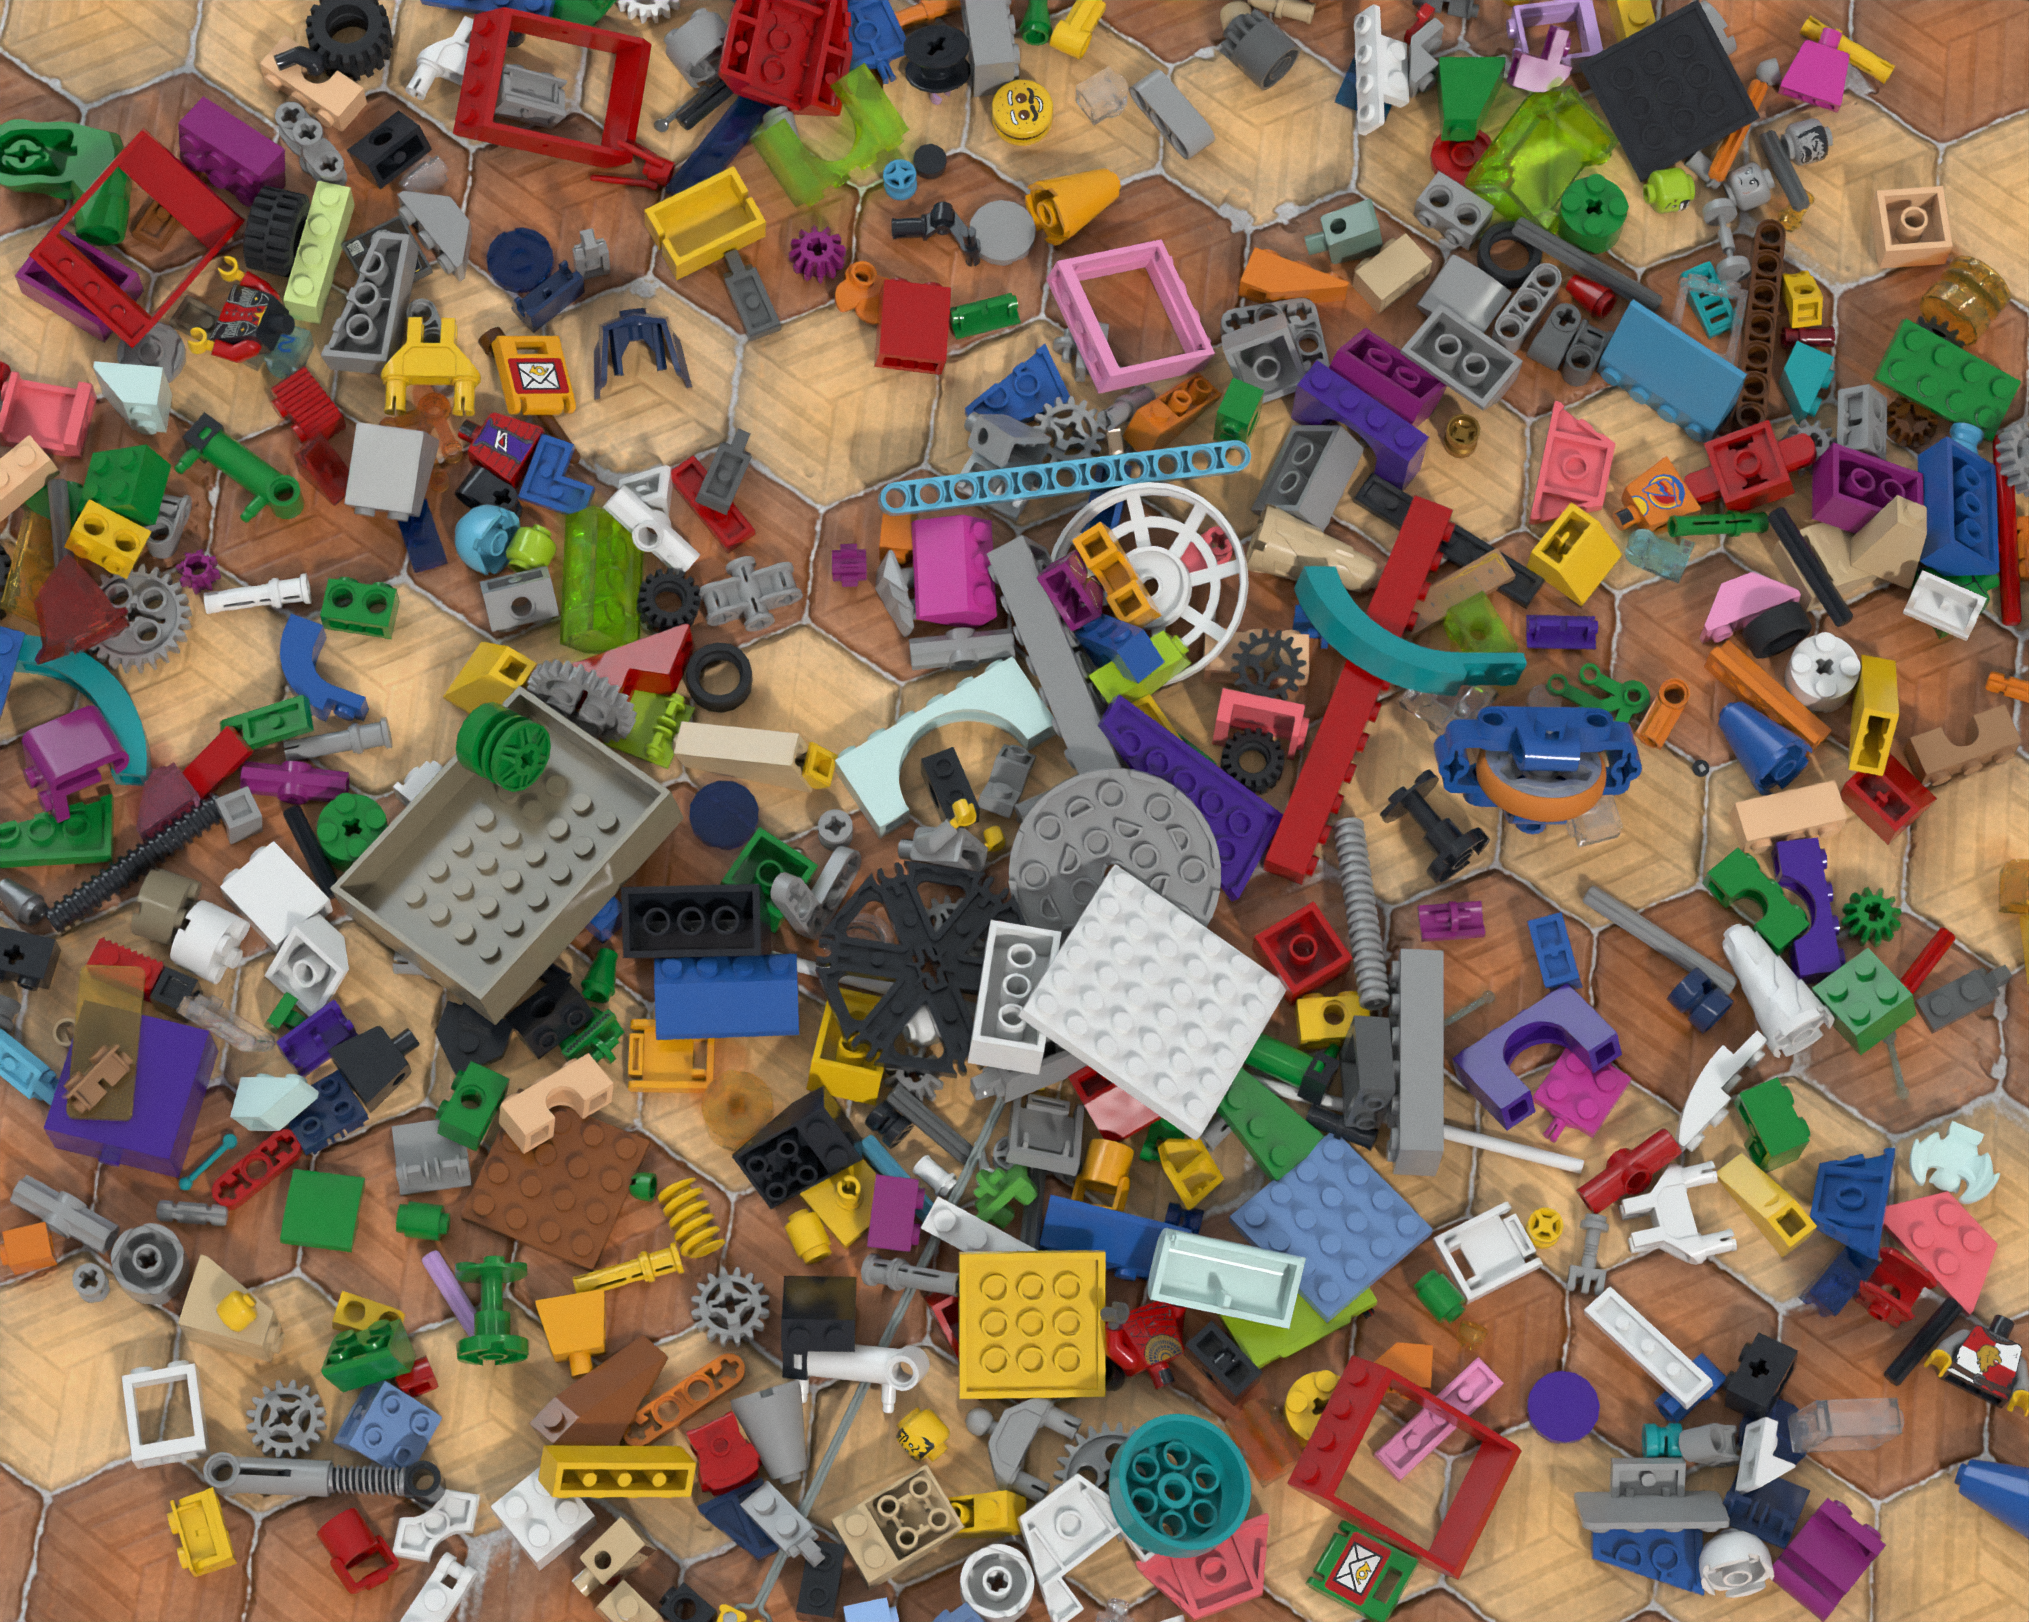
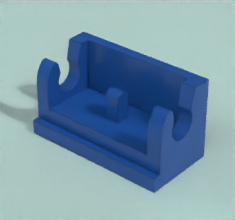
(1554, 952)

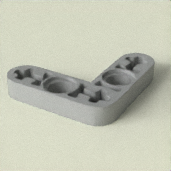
(1300, 329)
(813, 910)

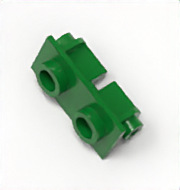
(984, 315)

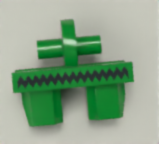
(597, 1039)

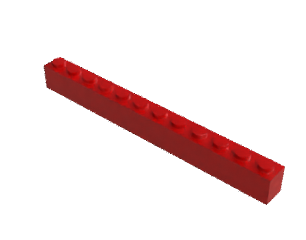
(1356, 696)

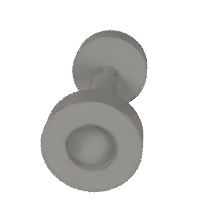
(1719, 213)

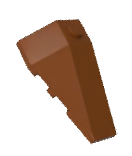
(604, 1400)

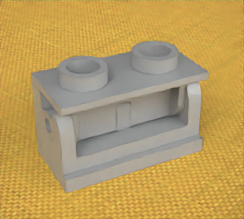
(531, 96)

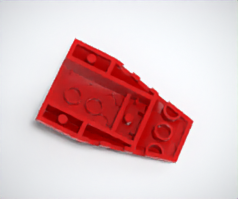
(788, 53)

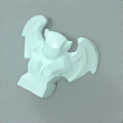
(1955, 1160)

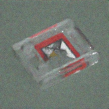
(225, 1023)

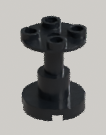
(1442, 836)

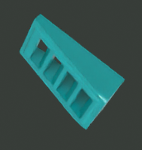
(1697, 304)

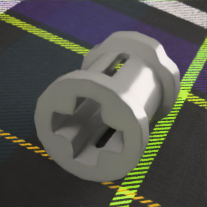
(92, 1272)

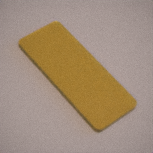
(108, 1014)

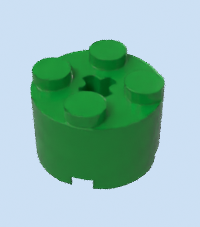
(1592, 214)
(346, 816)

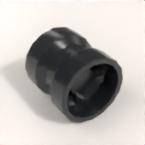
(889, 1124)

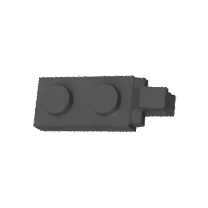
(750, 298)
(725, 474)
(1961, 997)

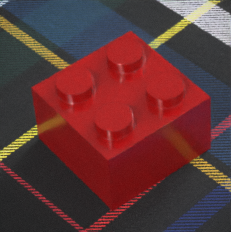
(1302, 952)

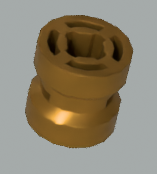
(1462, 428)

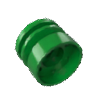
(503, 746)

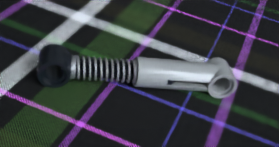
(320, 1478)

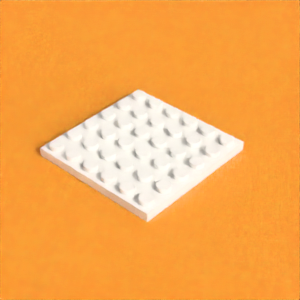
(1154, 1002)

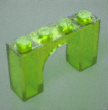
(875, 125)

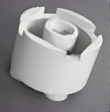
(1838, 667)
(209, 941)
(988, 1565)

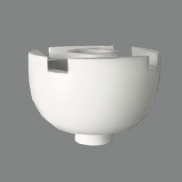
(1735, 1563)

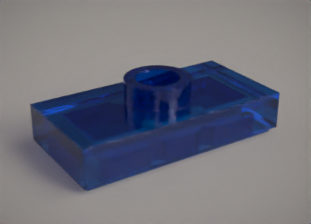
(422, 541)

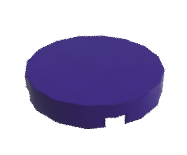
(1562, 1407)

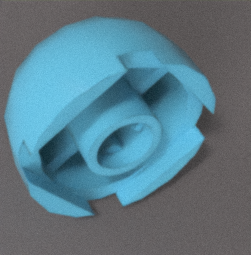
(484, 537)

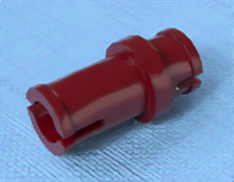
(1810, 336)

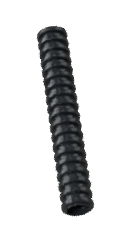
(134, 864)

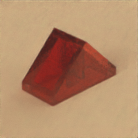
(323, 468)

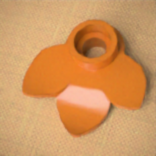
(860, 295)

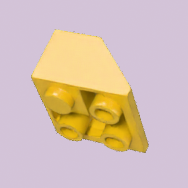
(489, 677)

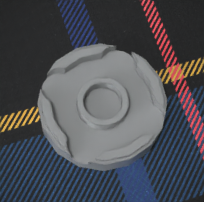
(1004, 232)
(157, 348)

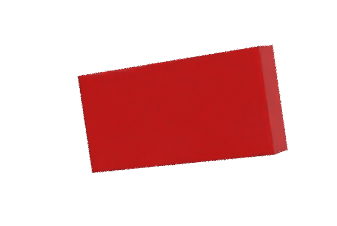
(217, 762)

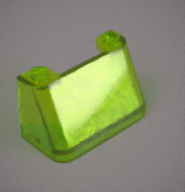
(1540, 156)

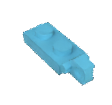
(25, 1070)

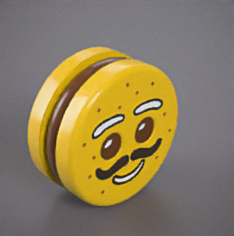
(1022, 112)

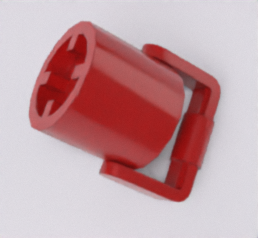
(350, 1544)

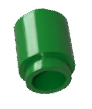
(422, 1220)
(1440, 1297)

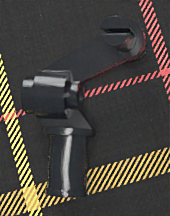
(941, 221)

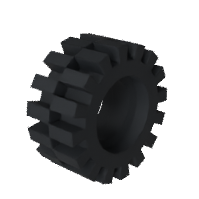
(668, 583)
(1258, 742)

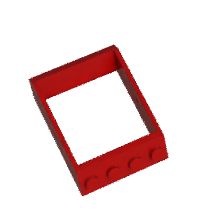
(484, 73)
(180, 195)
(1340, 1434)

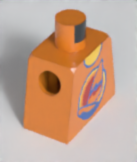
(1655, 498)

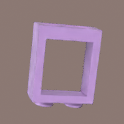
(1556, 12)

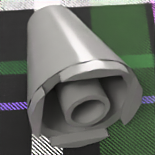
(775, 1428)

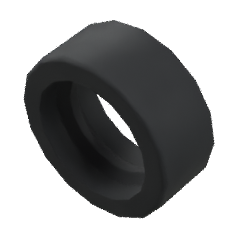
(1508, 278)
(1776, 630)
(711, 653)

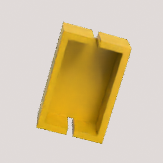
(705, 223)

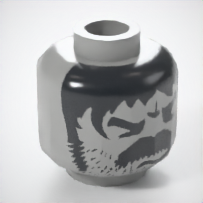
(1806, 141)

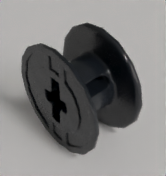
(937, 58)

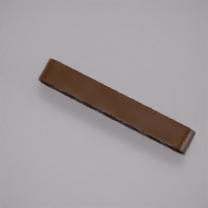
(1762, 316)

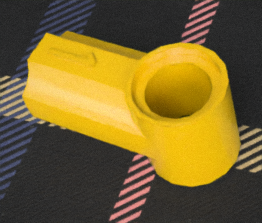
(1075, 32)

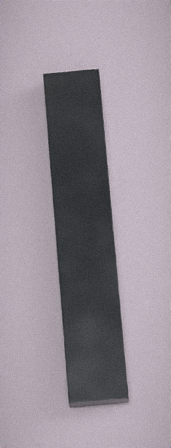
(1463, 548)

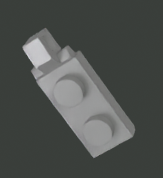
(591, 256)
(783, 1523)

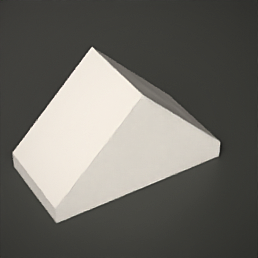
(652, 487)

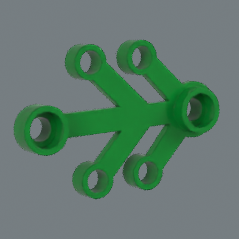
(1619, 692)

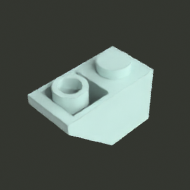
(271, 1101)

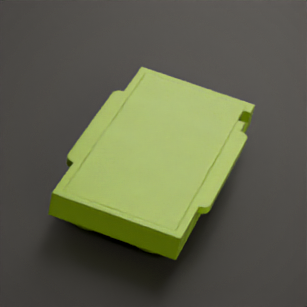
(1267, 1343)

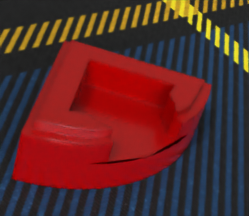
(1425, 15)

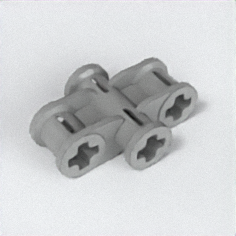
(305, 139)
(738, 597)

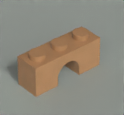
(1936, 758)

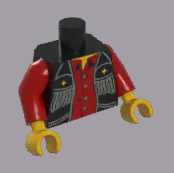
(249, 320)

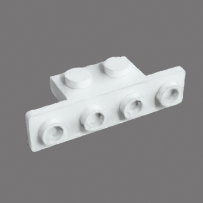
(1379, 70)

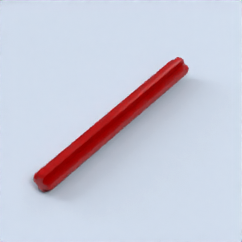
(2008, 556)

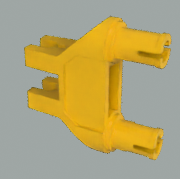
(430, 365)

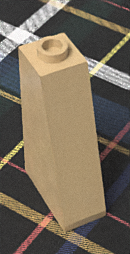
(743, 753)

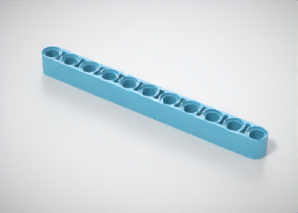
(1078, 468)

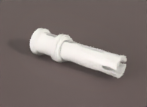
(274, 593)

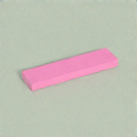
(1428, 1430)

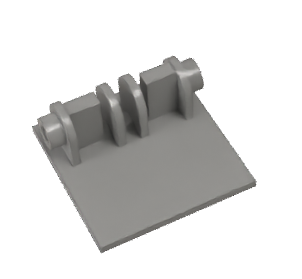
(428, 1160)

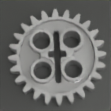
(141, 590)
(604, 710)
(1091, 1456)

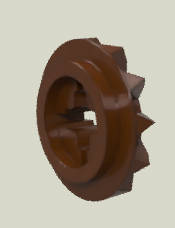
(1899, 430)

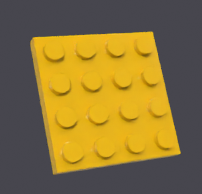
(1031, 1324)

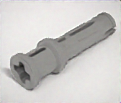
(355, 738)
(899, 1274)

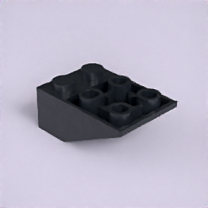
(800, 1148)

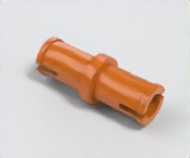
(926, 12)

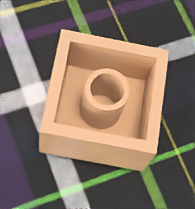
(1910, 227)

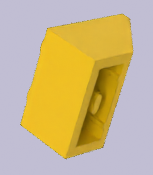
(1574, 554)

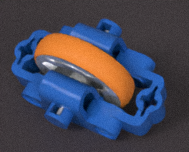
(1538, 761)

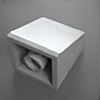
(389, 471)

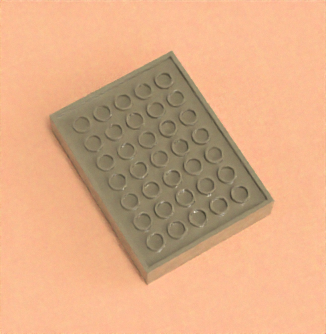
(501, 881)

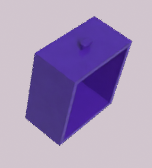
(169, 1094)

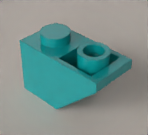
(1802, 379)

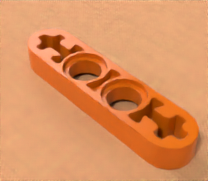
(687, 1406)

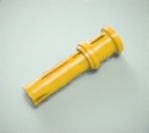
(646, 1267)

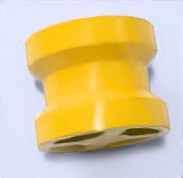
(1549, 1222)

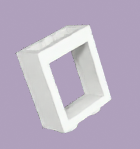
(171, 1450)

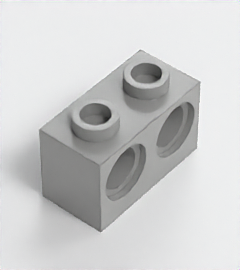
(1459, 205)
(1862, 420)

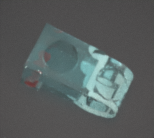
(1658, 555)

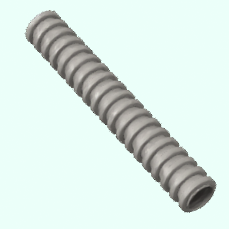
(1361, 914)

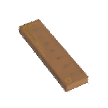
(1480, 575)

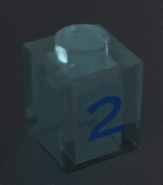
(290, 353)

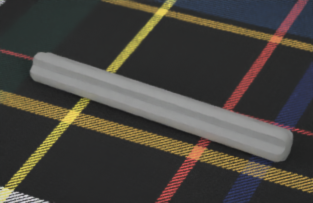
(1657, 938)

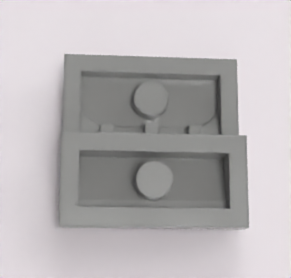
(1465, 292)

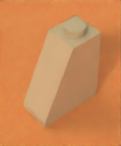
(1891, 542)

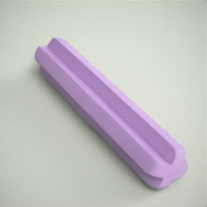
(450, 1290)

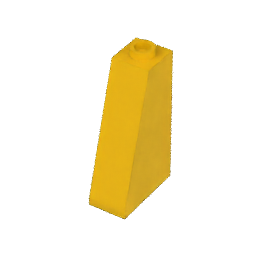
(1873, 715)

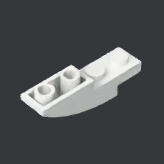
(1707, 1099)

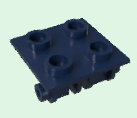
(328, 1115)
(1767, 1511)

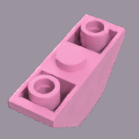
(1741, 602)

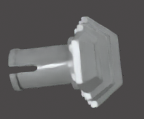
(892, 588)

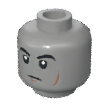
(1749, 186)

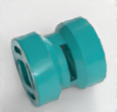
(1661, 1440)

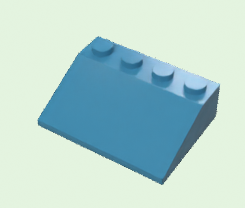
(1671, 373)

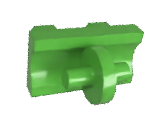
(998, 1189)

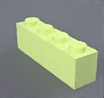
(319, 252)

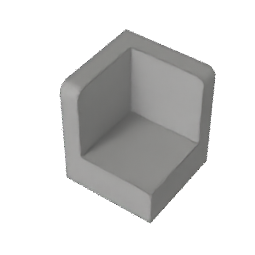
(240, 815)

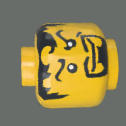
(923, 1435)

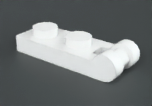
(436, 1600)

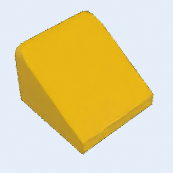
(819, 766)

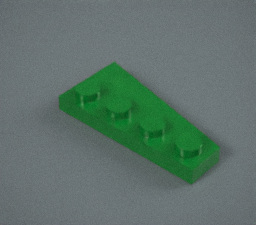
(44, 842)

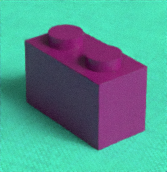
(894, 1213)

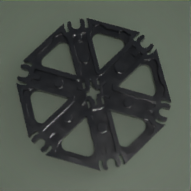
(895, 963)

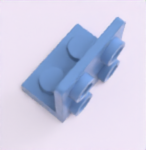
(387, 1426)

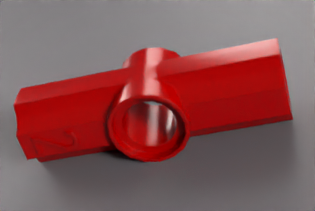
(1629, 1171)

